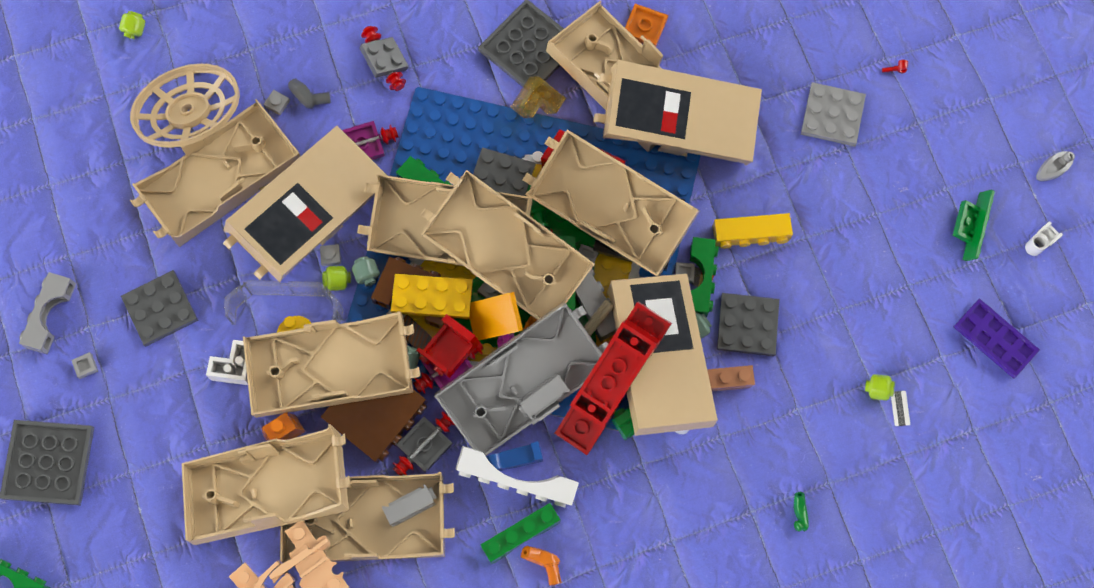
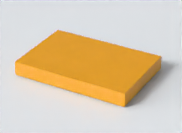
(495, 316)

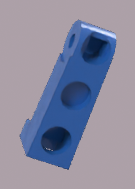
(516, 457)

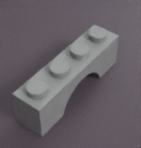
(54, 291)

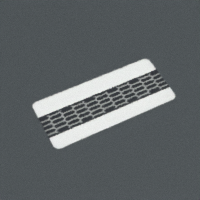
(900, 408)

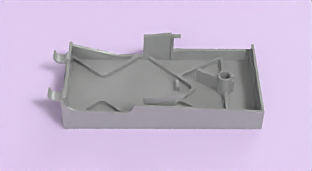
(486, 396)

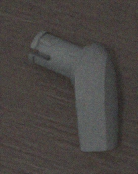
(306, 97)

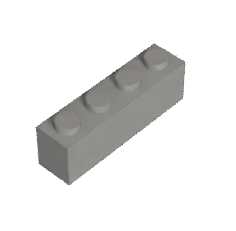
(591, 297)

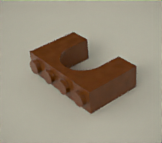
(384, 289)

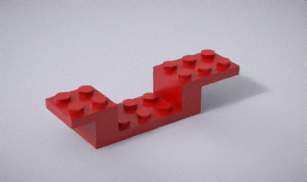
(612, 377)

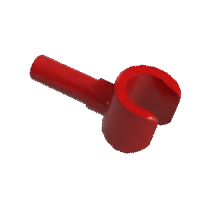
(901, 68)

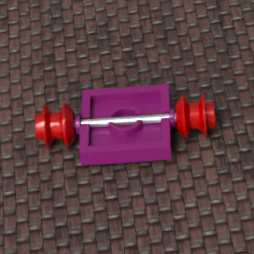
(369, 140)
(425, 380)

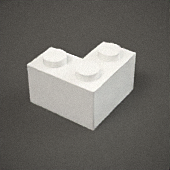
(229, 370)

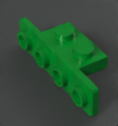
(972, 223)

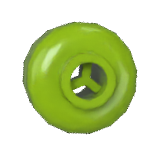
(132, 24)
(336, 278)
(880, 387)

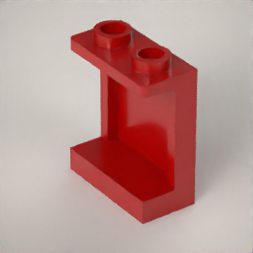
(448, 347)

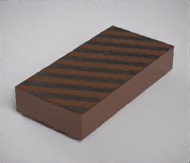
(420, 337)

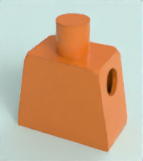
(283, 427)

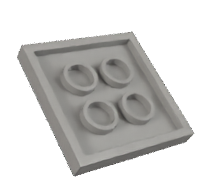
(833, 114)

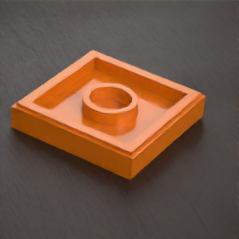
(646, 23)

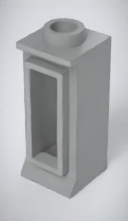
(543, 396)
(409, 505)

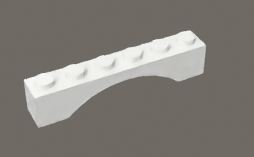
(556, 488)

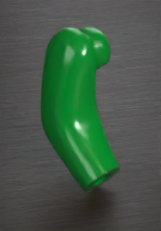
(801, 512)

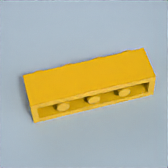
(752, 230)

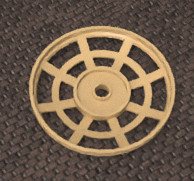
(177, 108)

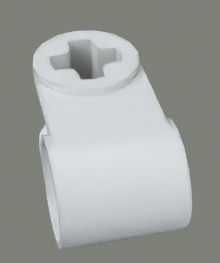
(1044, 238)

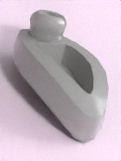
(1055, 166)

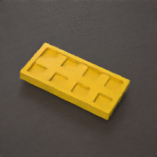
(432, 296)

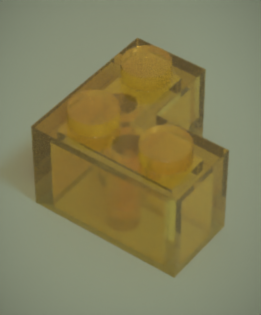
(536, 95)

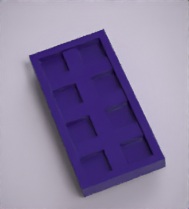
(996, 338)

